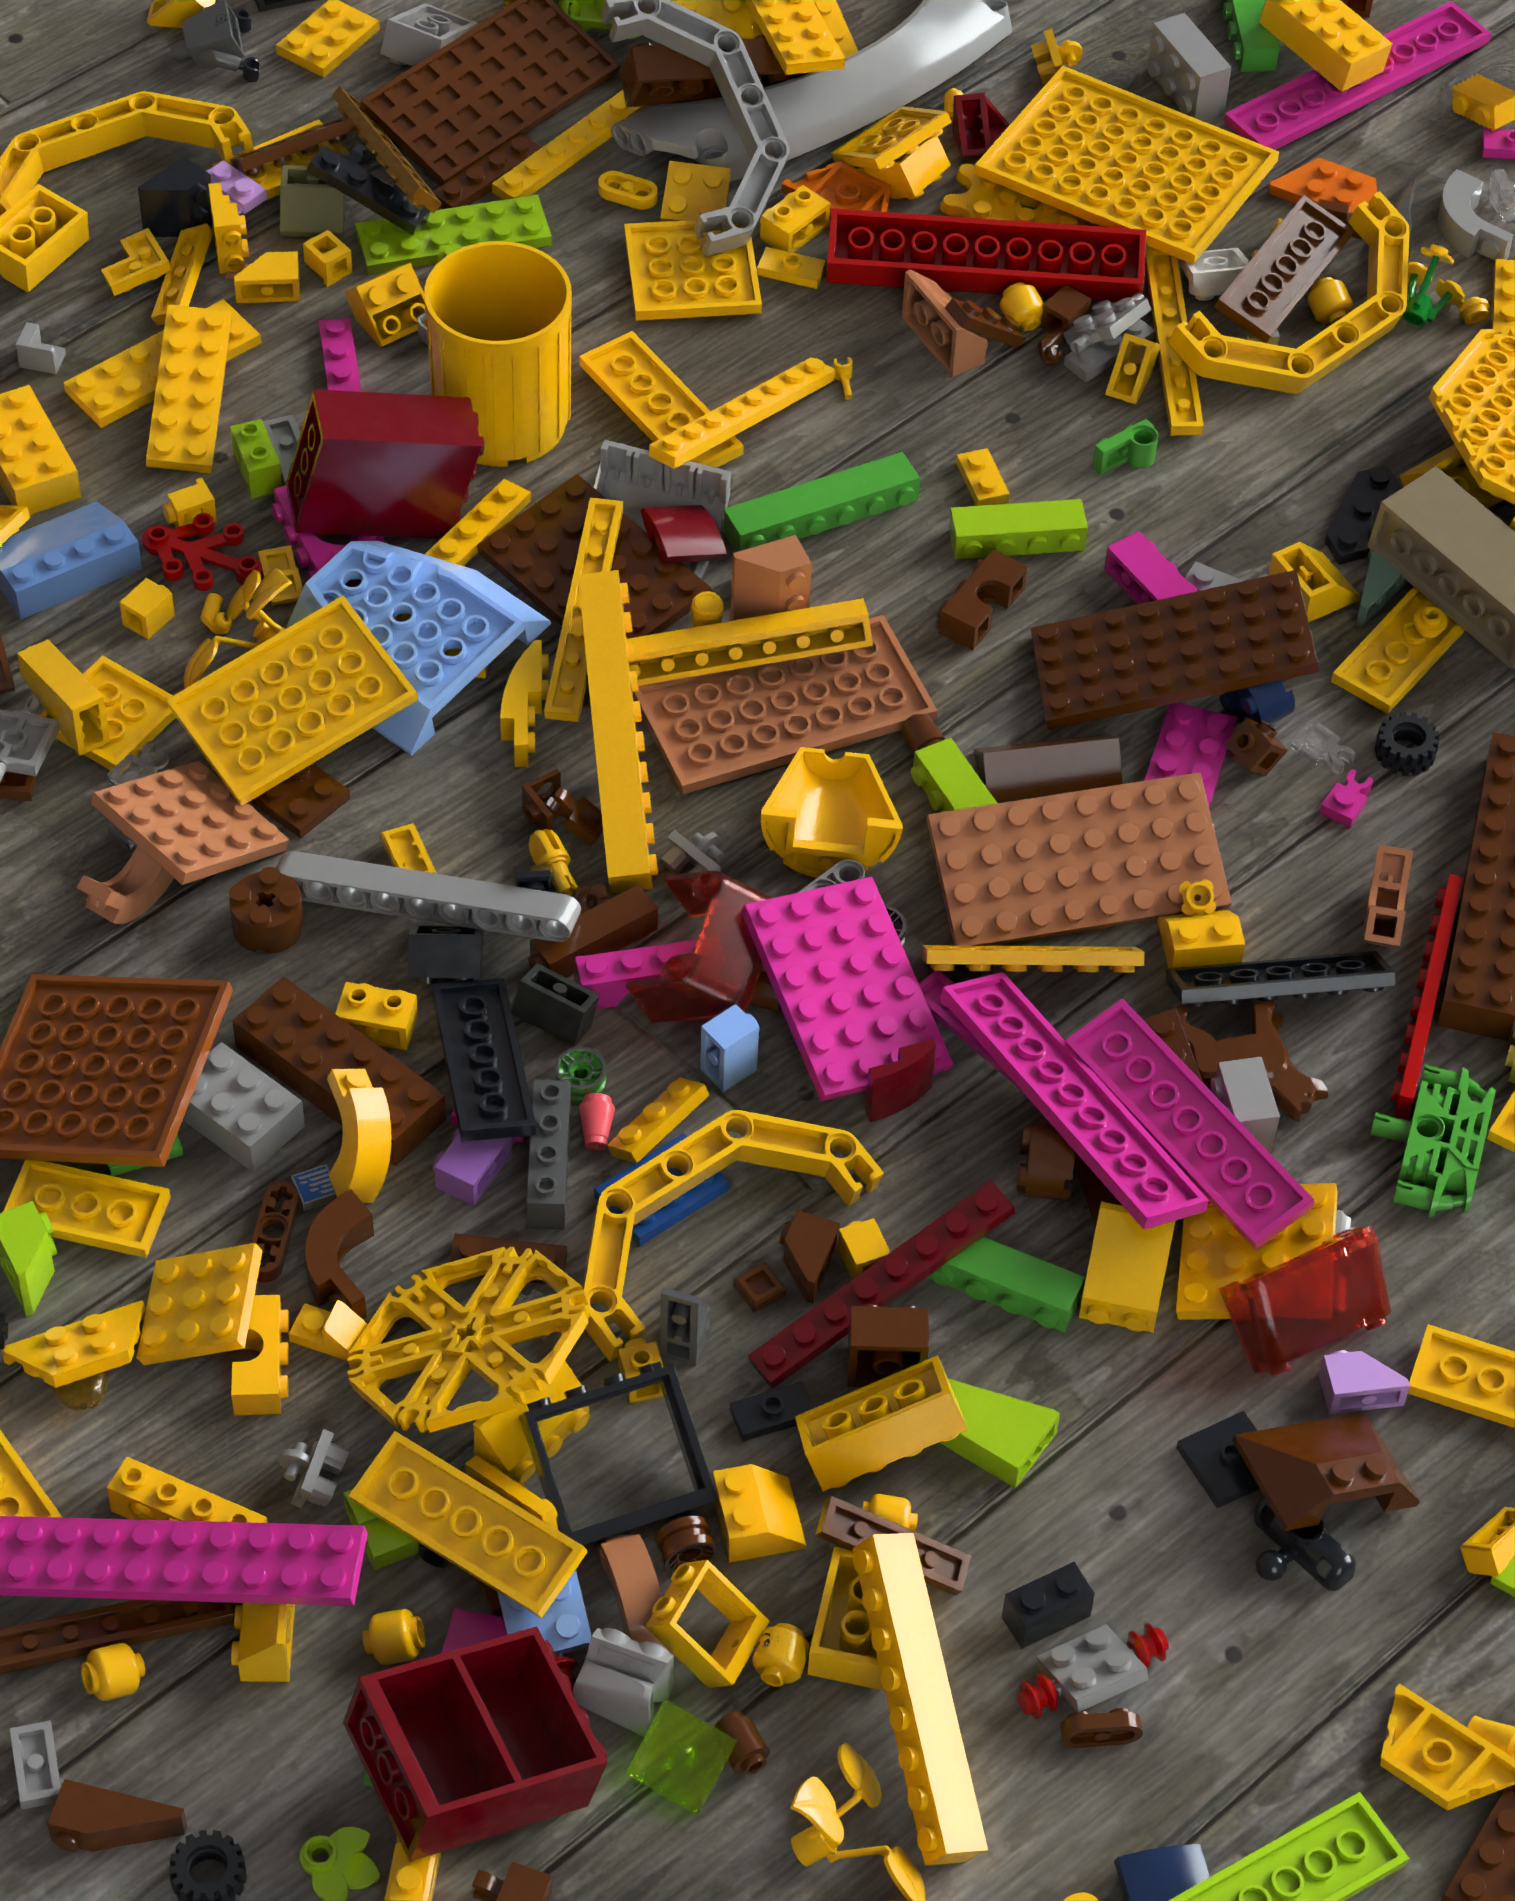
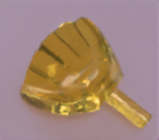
(83, 1393)

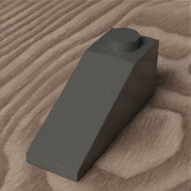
(683, 1326)

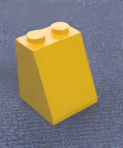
(1125, 1270)

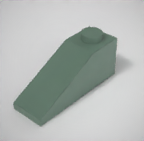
(1380, 587)

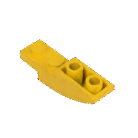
(523, 700)

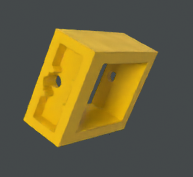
(737, 1641)

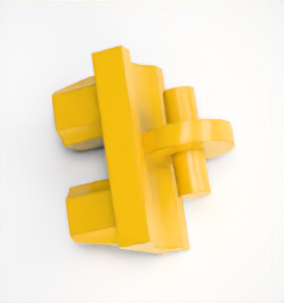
(1055, 56)

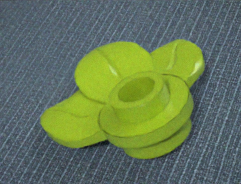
(345, 1864)

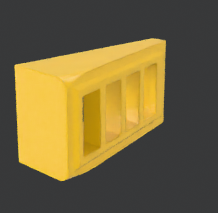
(1492, 1545)

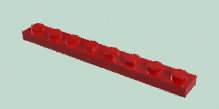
(1424, 1005)

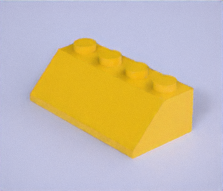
(880, 1424)

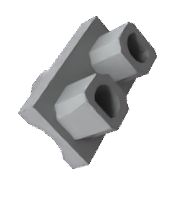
(684, 851)
(311, 1485)

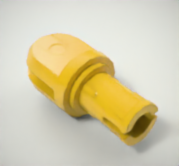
(548, 849)

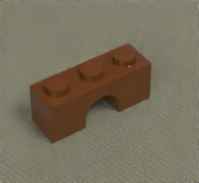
(993, 580)

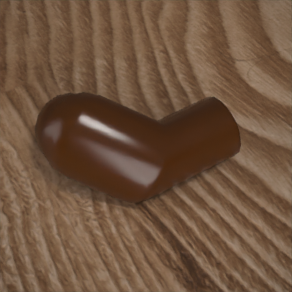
(1049, 346)

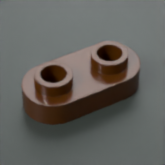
(1101, 1729)

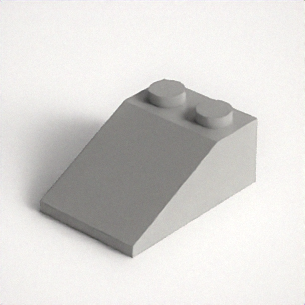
(421, 33)

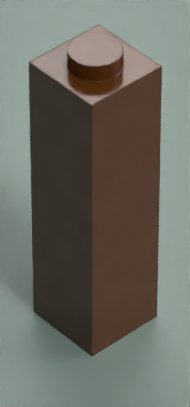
(598, 931)

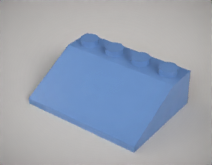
(66, 558)

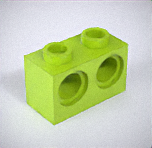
(256, 458)

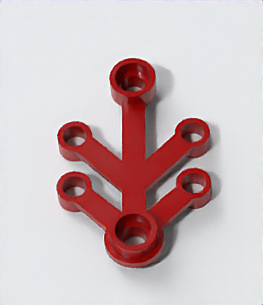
(162, 540)

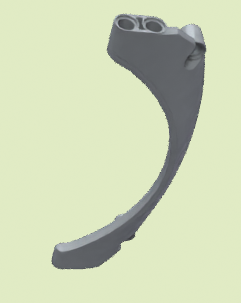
(829, 104)

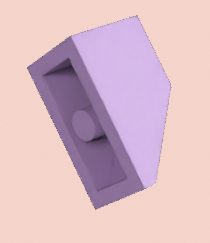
(1360, 1383)

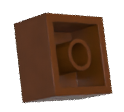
(885, 1341)

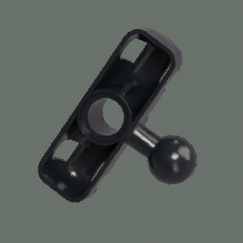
(1306, 1552)

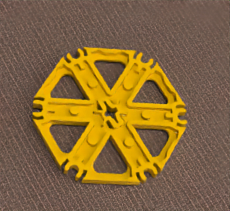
(467, 1338)

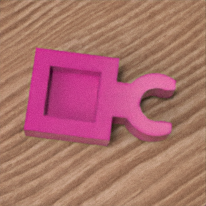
(1346, 801)

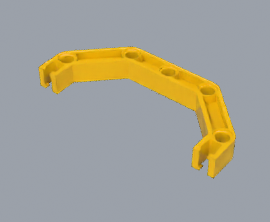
(113, 126)
(1274, 365)
(704, 1153)

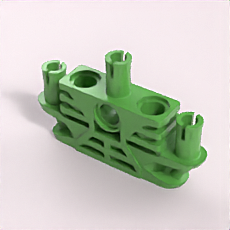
(1423, 1154)

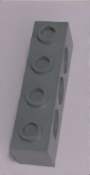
(549, 1155)

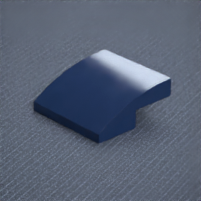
(1161, 1872)

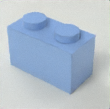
(729, 1047)

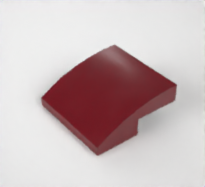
(683, 533)
(901, 1082)

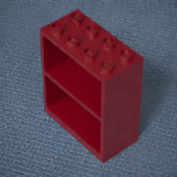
(383, 464)
(474, 1742)

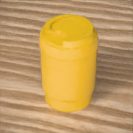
(706, 609)

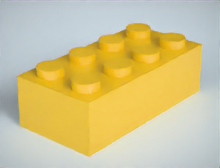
(1328, 39)
(32, 457)

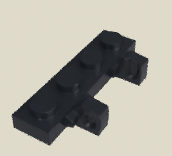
(349, 177)

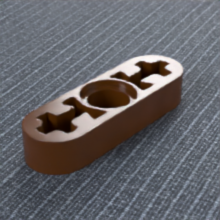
(267, 1217)

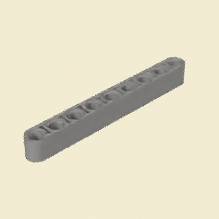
(432, 896)

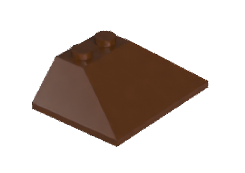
(1323, 1464)

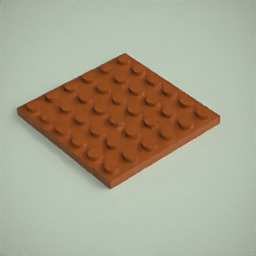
(104, 1066)

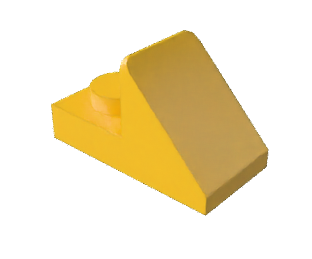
(326, 1330)

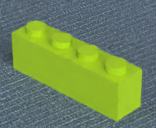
(1018, 528)
(948, 778)

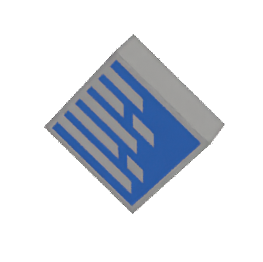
(314, 1187)

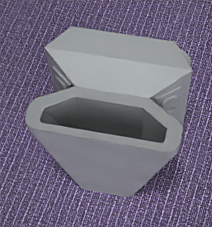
(624, 1679)

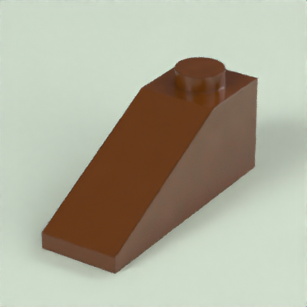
(106, 1819)

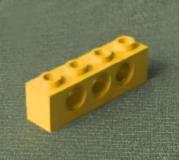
(150, 1494)

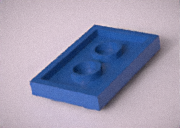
(678, 1208)

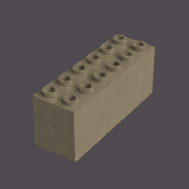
(1453, 556)

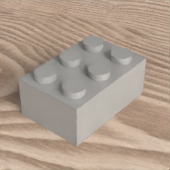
(1188, 67)
(243, 1109)

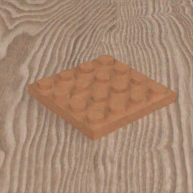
(189, 822)

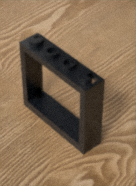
(614, 1387)

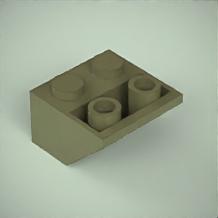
(309, 204)

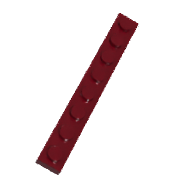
(882, 1283)

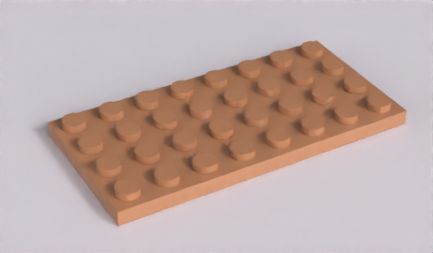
(762, 714)
(1075, 860)

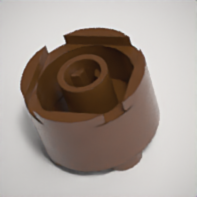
(266, 911)
(1047, 1164)

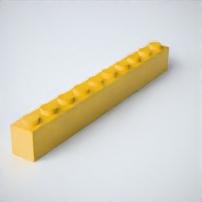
(615, 732)

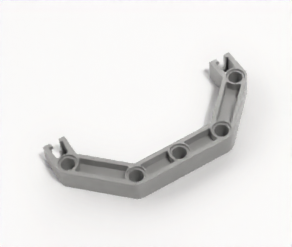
(738, 82)

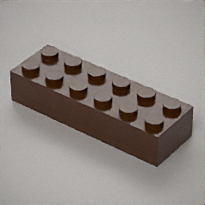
(666, 77)
(305, 1041)

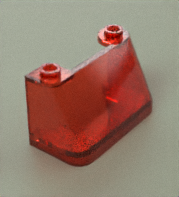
(1310, 1300)

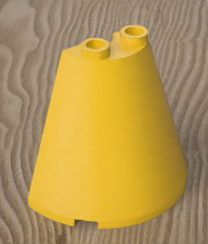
(830, 813)

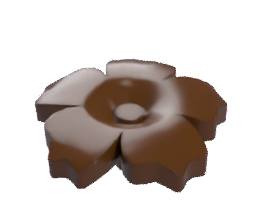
(590, 897)

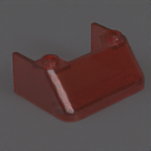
(723, 960)

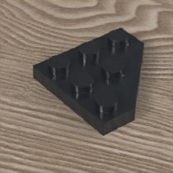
(1356, 516)

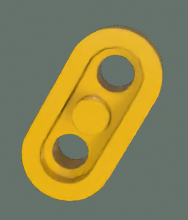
(628, 190)

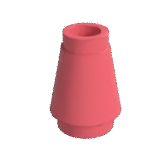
(596, 1120)

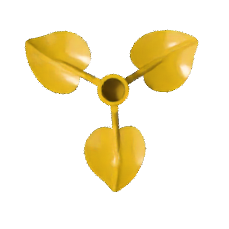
(262, 593)
(827, 1832)

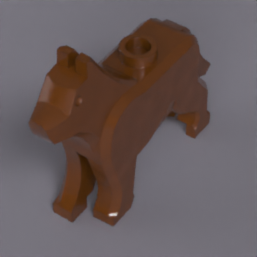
(1290, 1088)

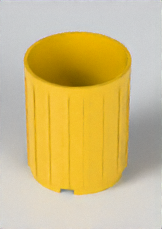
(504, 341)

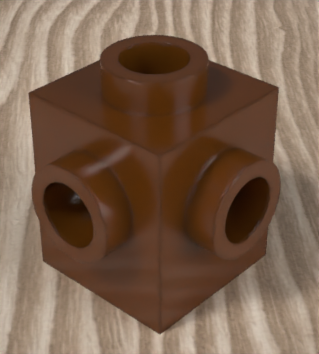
(1255, 746)

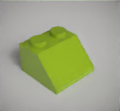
(27, 1253)

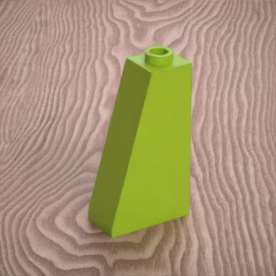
(1002, 1432)

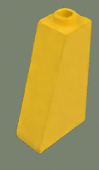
(66, 696)

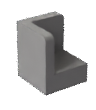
(36, 355)

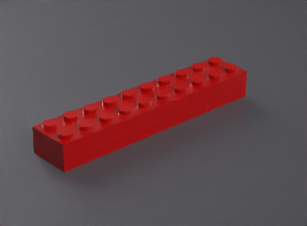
(985, 254)

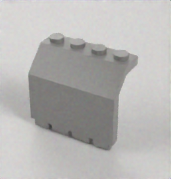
(644, 482)

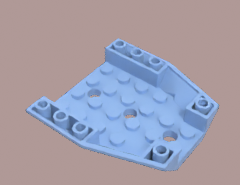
(448, 611)

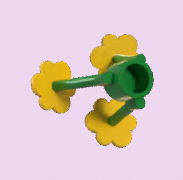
(1419, 305)

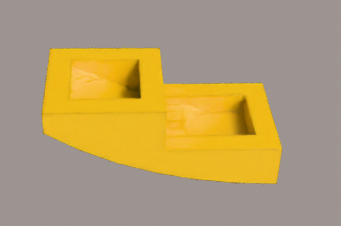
(284, 560)

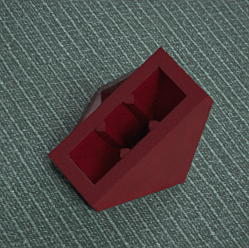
(976, 124)

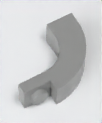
(1463, 227)

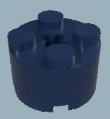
(1260, 702)

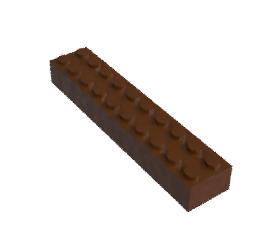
(1482, 956)

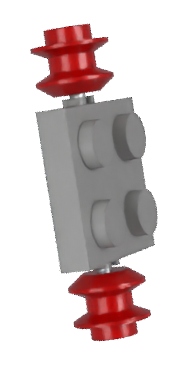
(1092, 1669)

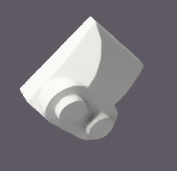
(1213, 272)

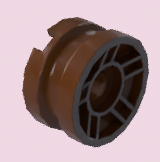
(685, 1541)

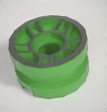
(584, 1069)

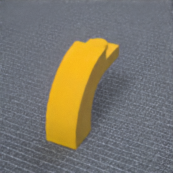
(366, 1135)

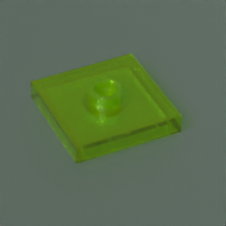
(681, 1757)

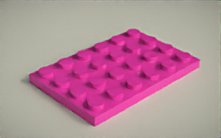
(842, 982)

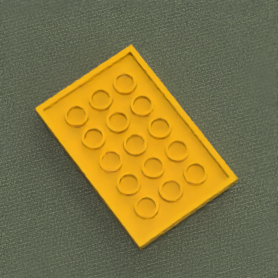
(292, 700)

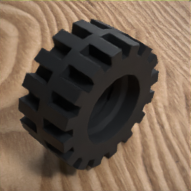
(1404, 758)
(207, 1848)

